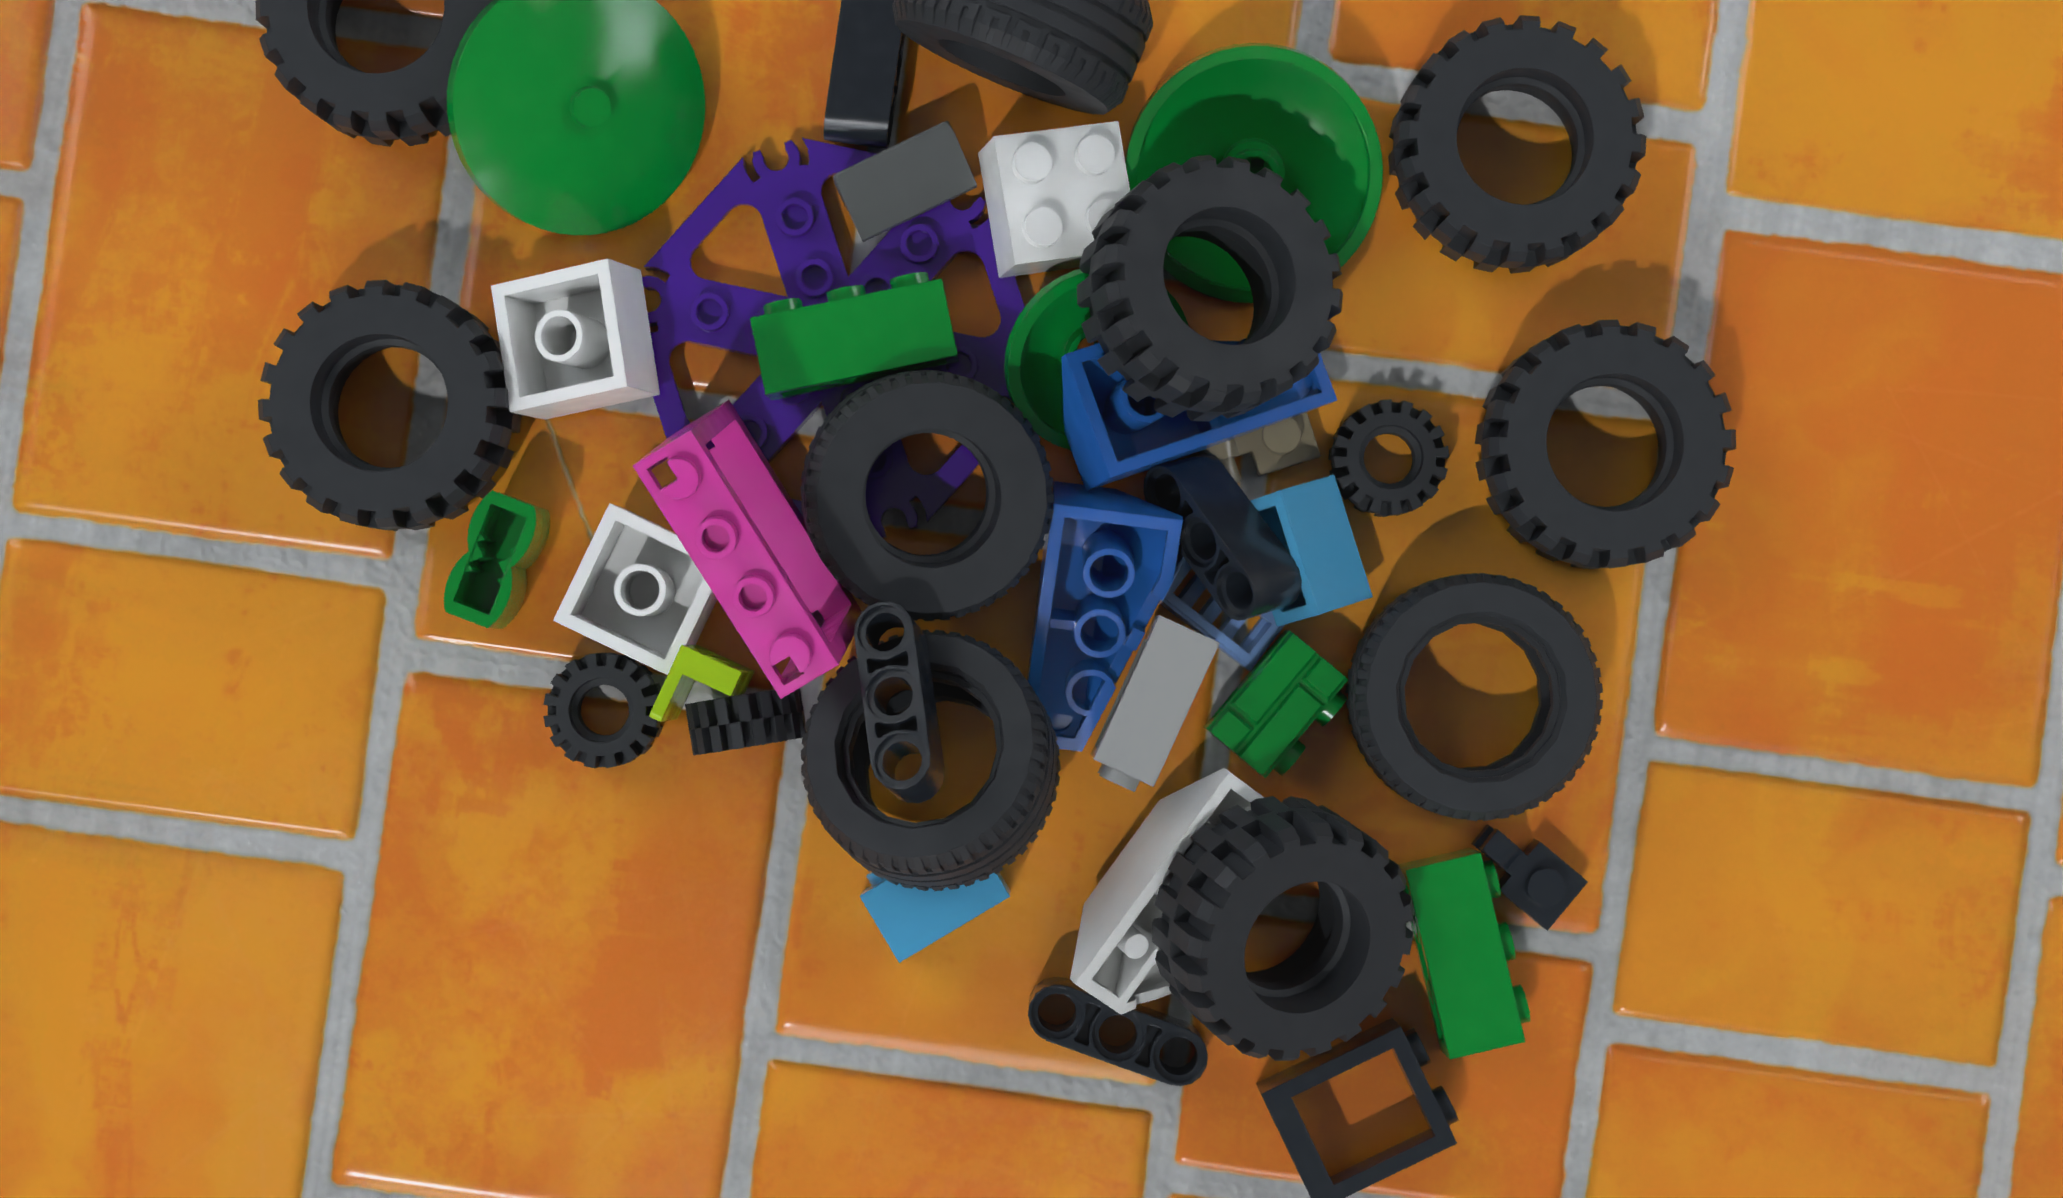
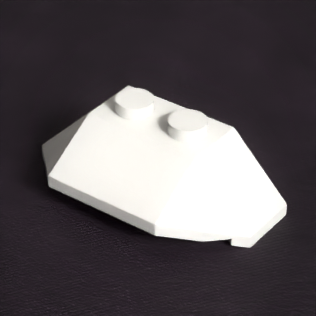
(1115, 931)

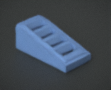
(1250, 648)

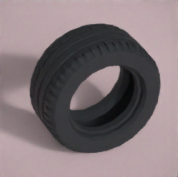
(1565, 686)
(978, 835)

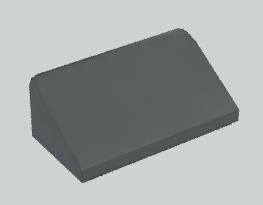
(905, 181)

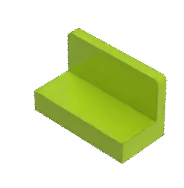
(703, 666)

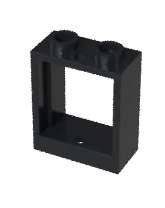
(1312, 1071)

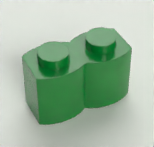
(492, 576)

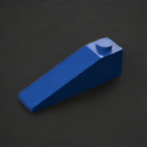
(1123, 437)
(1097, 589)

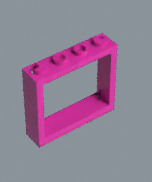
(752, 547)

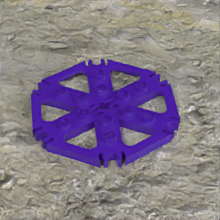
(810, 267)

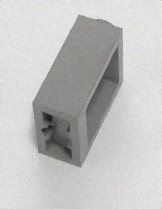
(1152, 703)

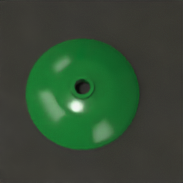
(1034, 350)

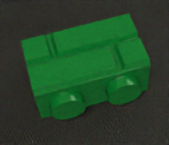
(1278, 705)

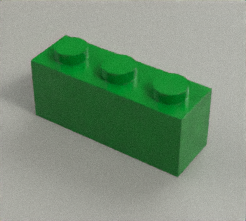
(853, 336)
(1465, 953)

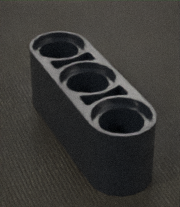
(864, 74)
(1225, 537)
(883, 676)
(1138, 1054)

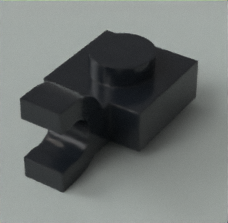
(1533, 878)

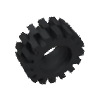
(1426, 450)
(565, 710)
(745, 721)

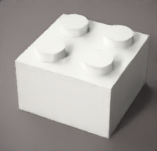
(1050, 193)
(575, 339)
(637, 591)

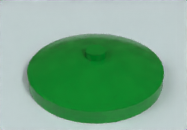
(576, 110)
(1278, 115)

